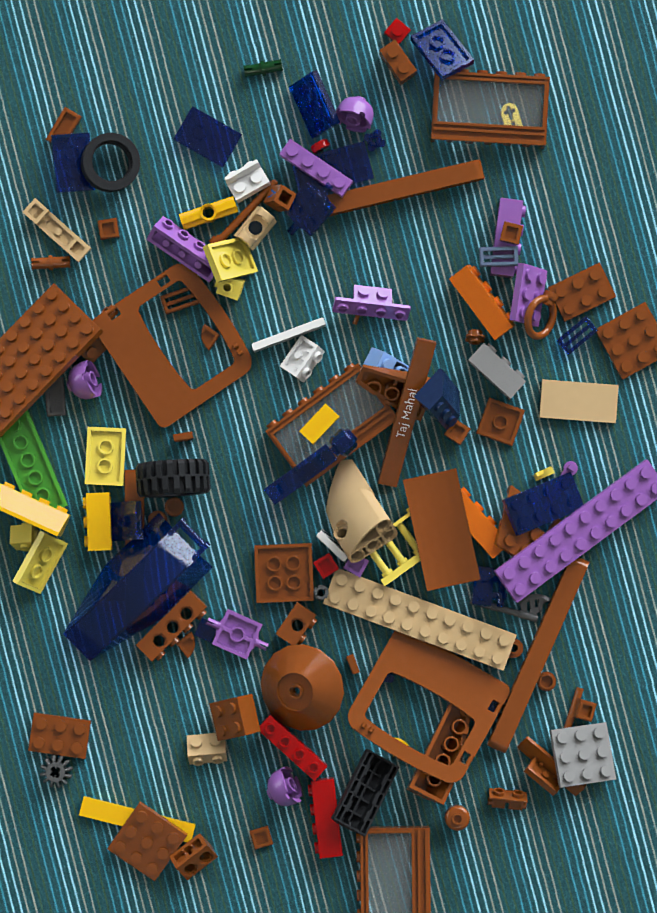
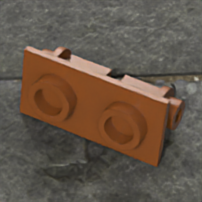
(517, 799)

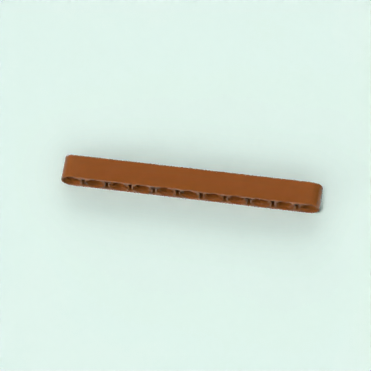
(537, 655)

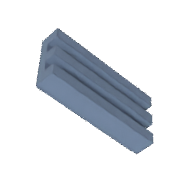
(498, 264)

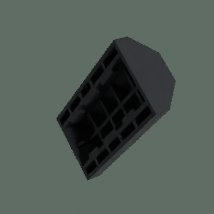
(365, 792)

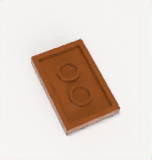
(582, 292)
(59, 735)

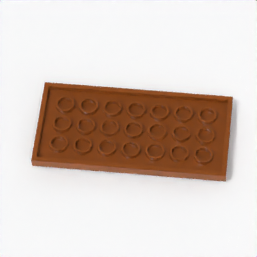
(40, 351)

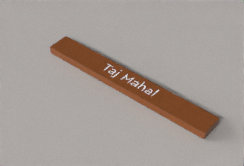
(406, 412)

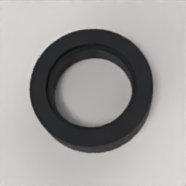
(130, 151)

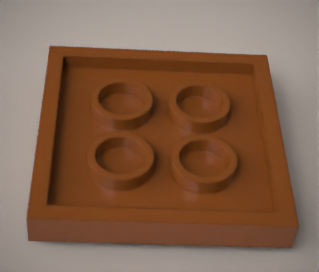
(630, 340)
(284, 573)
(147, 841)

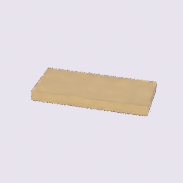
(578, 401)

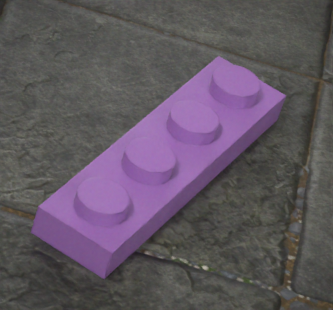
(315, 167)

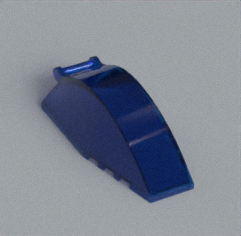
(138, 587)

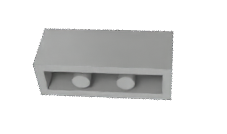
(497, 370)

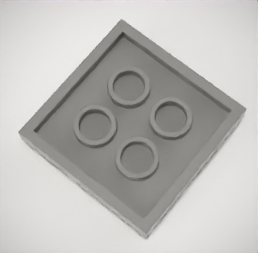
(582, 755)

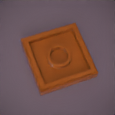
(500, 421)

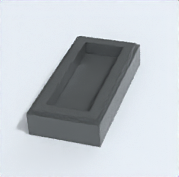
(56, 399)

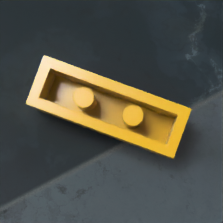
(98, 521)

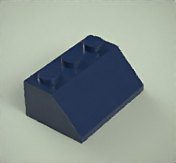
(440, 399)

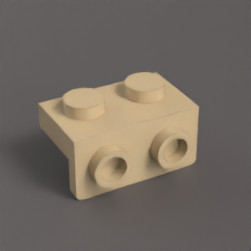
(205, 749)

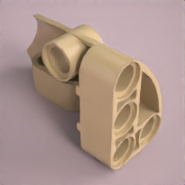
(356, 514)

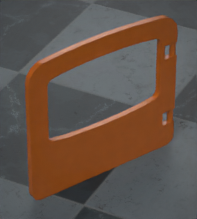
(145, 364)
(443, 675)

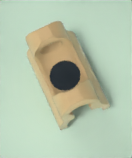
(255, 227)

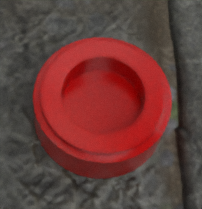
(320, 146)

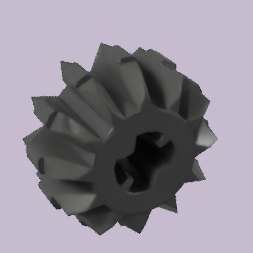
(55, 778)

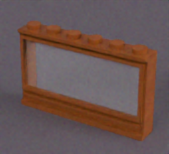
(491, 108)
(358, 411)
(394, 870)

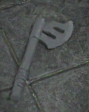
(531, 615)

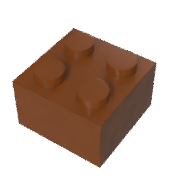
(235, 717)

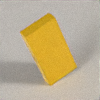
(319, 424)

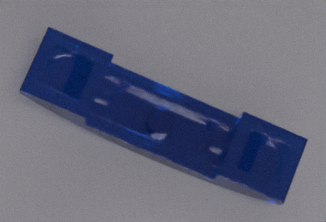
(300, 474)

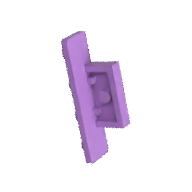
(371, 302)

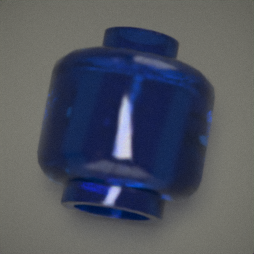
(343, 442)

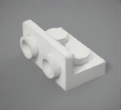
(247, 181)
(302, 358)

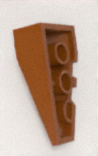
(385, 384)

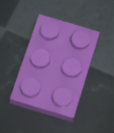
(528, 285)

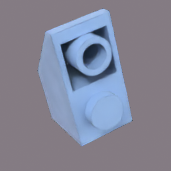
(382, 359)

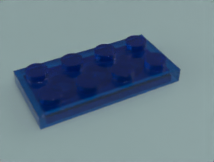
(348, 160)
(543, 503)

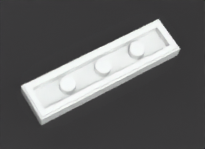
(288, 335)

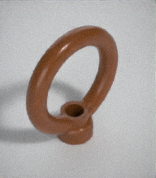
(549, 299)

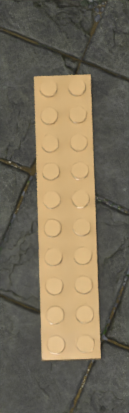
(420, 619)

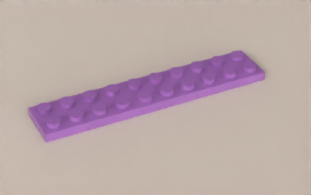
(579, 531)

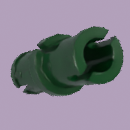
(263, 68)

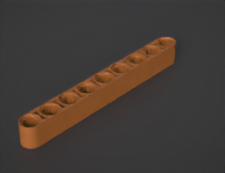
(407, 187)

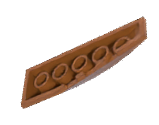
(442, 747)

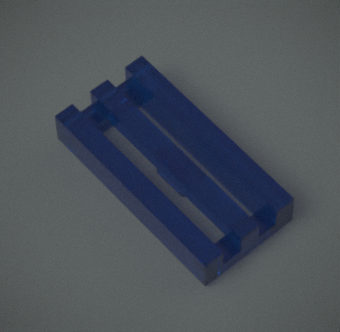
(590, 325)

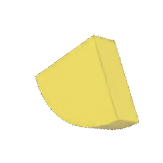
(543, 473)

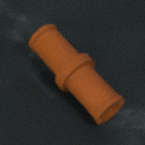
(50, 262)

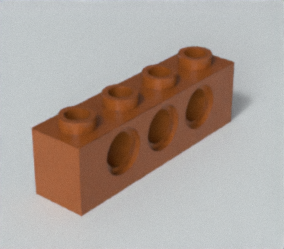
(189, 601)

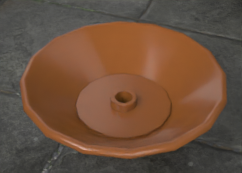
(316, 679)

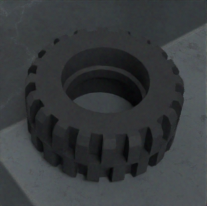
(172, 478)

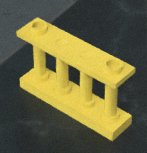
(403, 563)

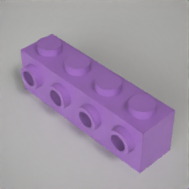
(181, 246)

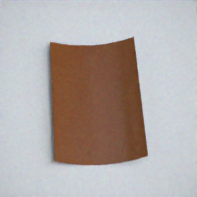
(441, 529)

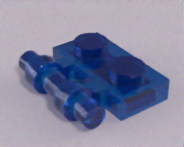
(482, 589)

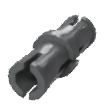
(325, 594)

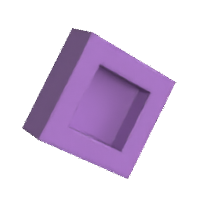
(356, 568)

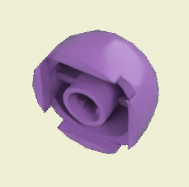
(355, 113)
(83, 380)
(284, 788)

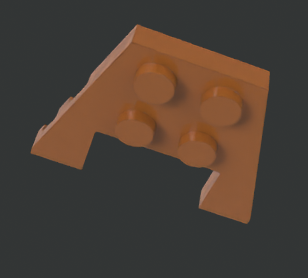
(506, 536)

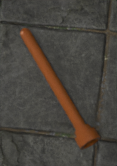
(243, 215)

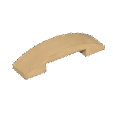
(57, 230)

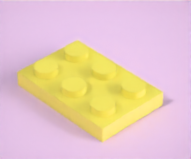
(230, 259)
(105, 456)
(40, 562)

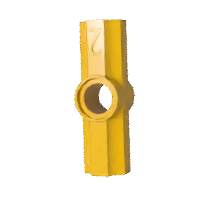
(221, 209)

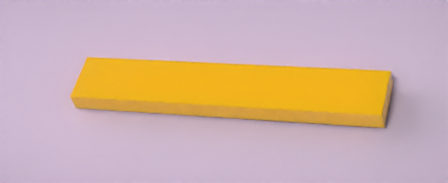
(118, 814)

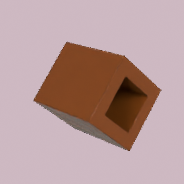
(279, 198)

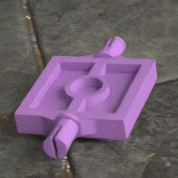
(237, 634)

